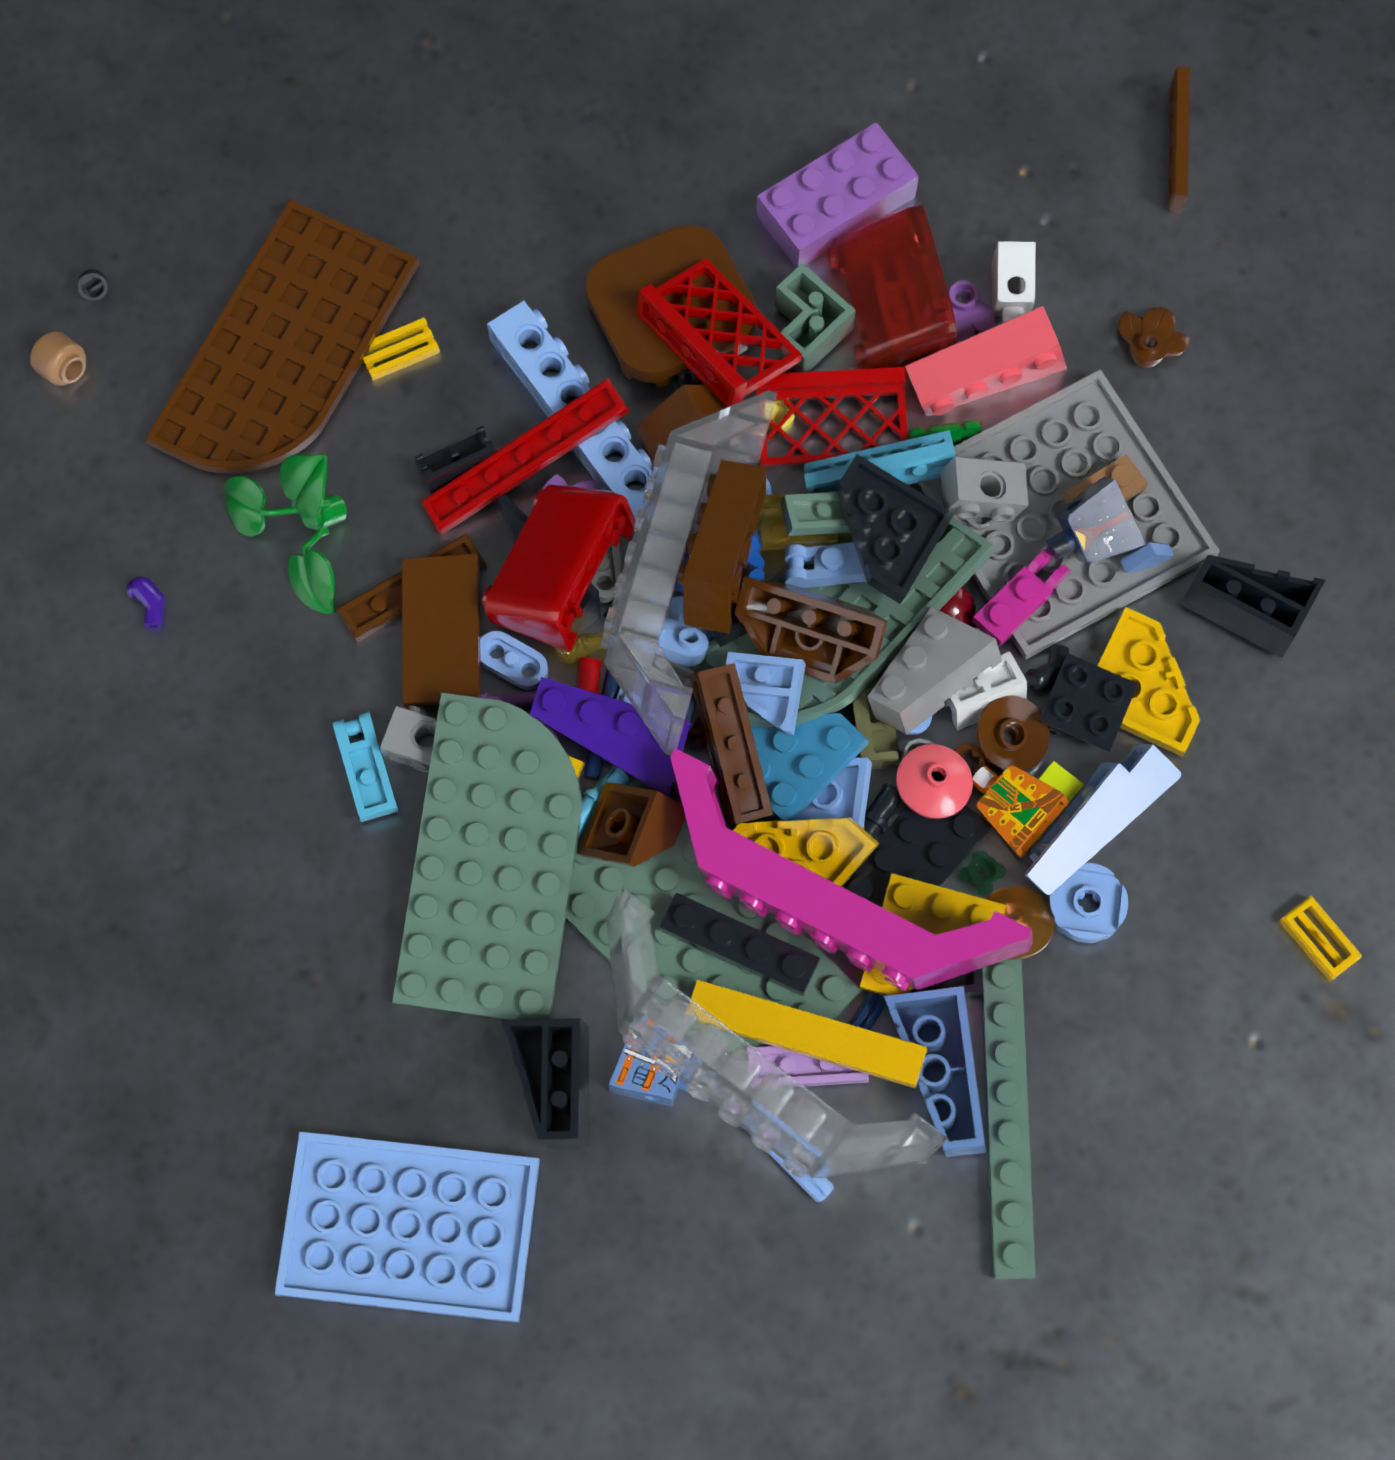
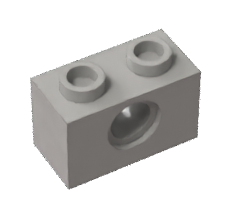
(1000, 479)
(403, 735)

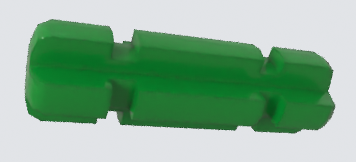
(958, 432)

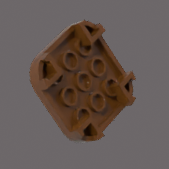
(615, 287)

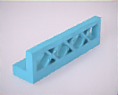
(906, 460)

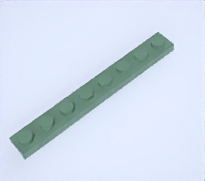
(1008, 1121)

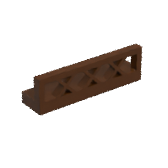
(730, 744)

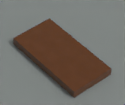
(440, 628)

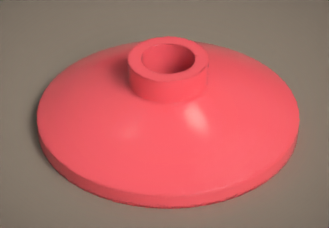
(925, 794)

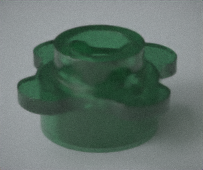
(982, 861)

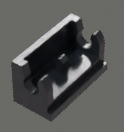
(454, 460)

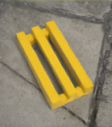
(405, 360)
(1309, 947)

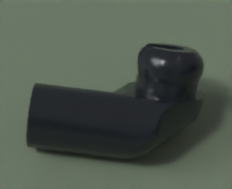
(1045, 675)

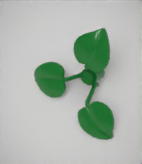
(304, 483)

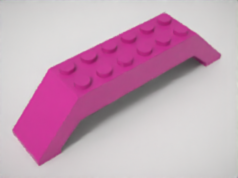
(826, 910)

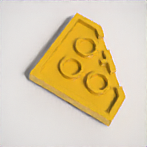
(1160, 704)
(823, 845)
(931, 909)

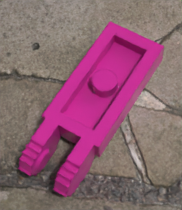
(1018, 599)

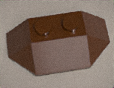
(809, 626)

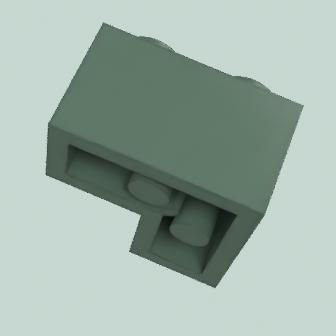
(817, 316)

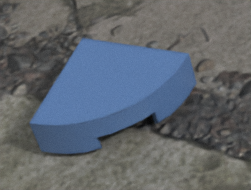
(1147, 557)

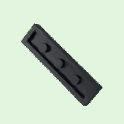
(739, 944)

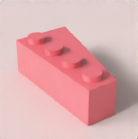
(988, 363)

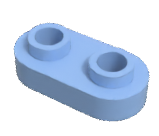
(677, 649)
(514, 660)

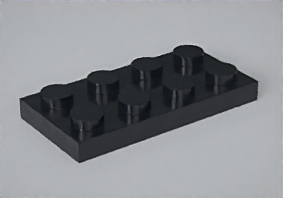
(918, 850)

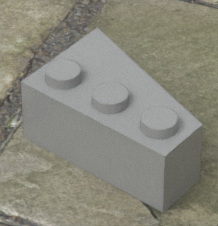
(930, 669)

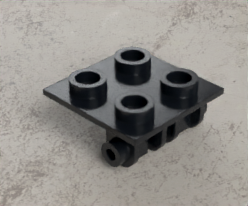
(1087, 702)

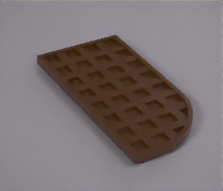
(283, 345)

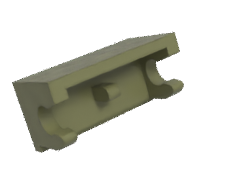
(883, 740)

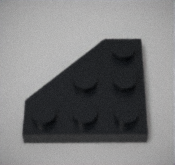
(889, 526)

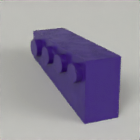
(607, 729)

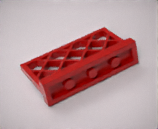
(691, 344)
(838, 385)

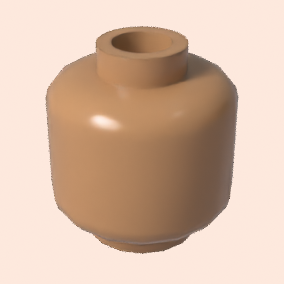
(58, 358)

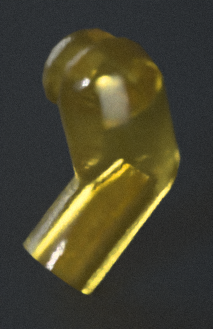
(583, 647)

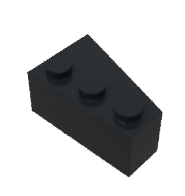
(1252, 601)
(554, 1076)

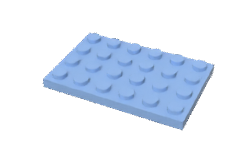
(408, 1227)

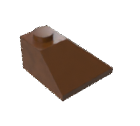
(631, 825)

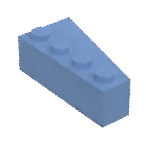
(948, 1072)

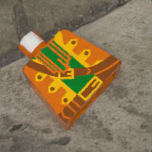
(1018, 806)

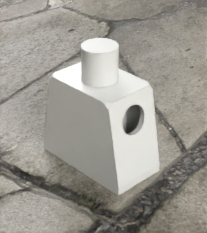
(1013, 279)

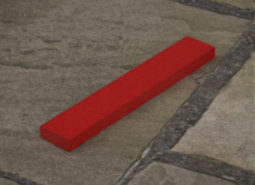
(525, 456)

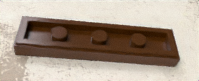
(1178, 139)
(383, 602)

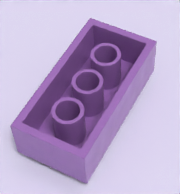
(836, 195)

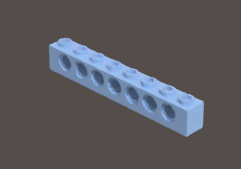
(523, 325)

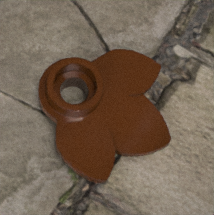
(1152, 336)

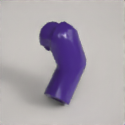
(153, 599)

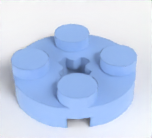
(1101, 921)

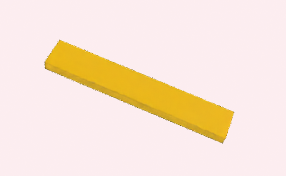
(812, 1034)

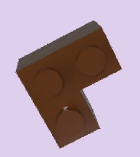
(679, 409)

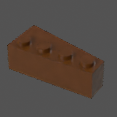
(721, 545)

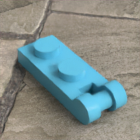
(365, 768)

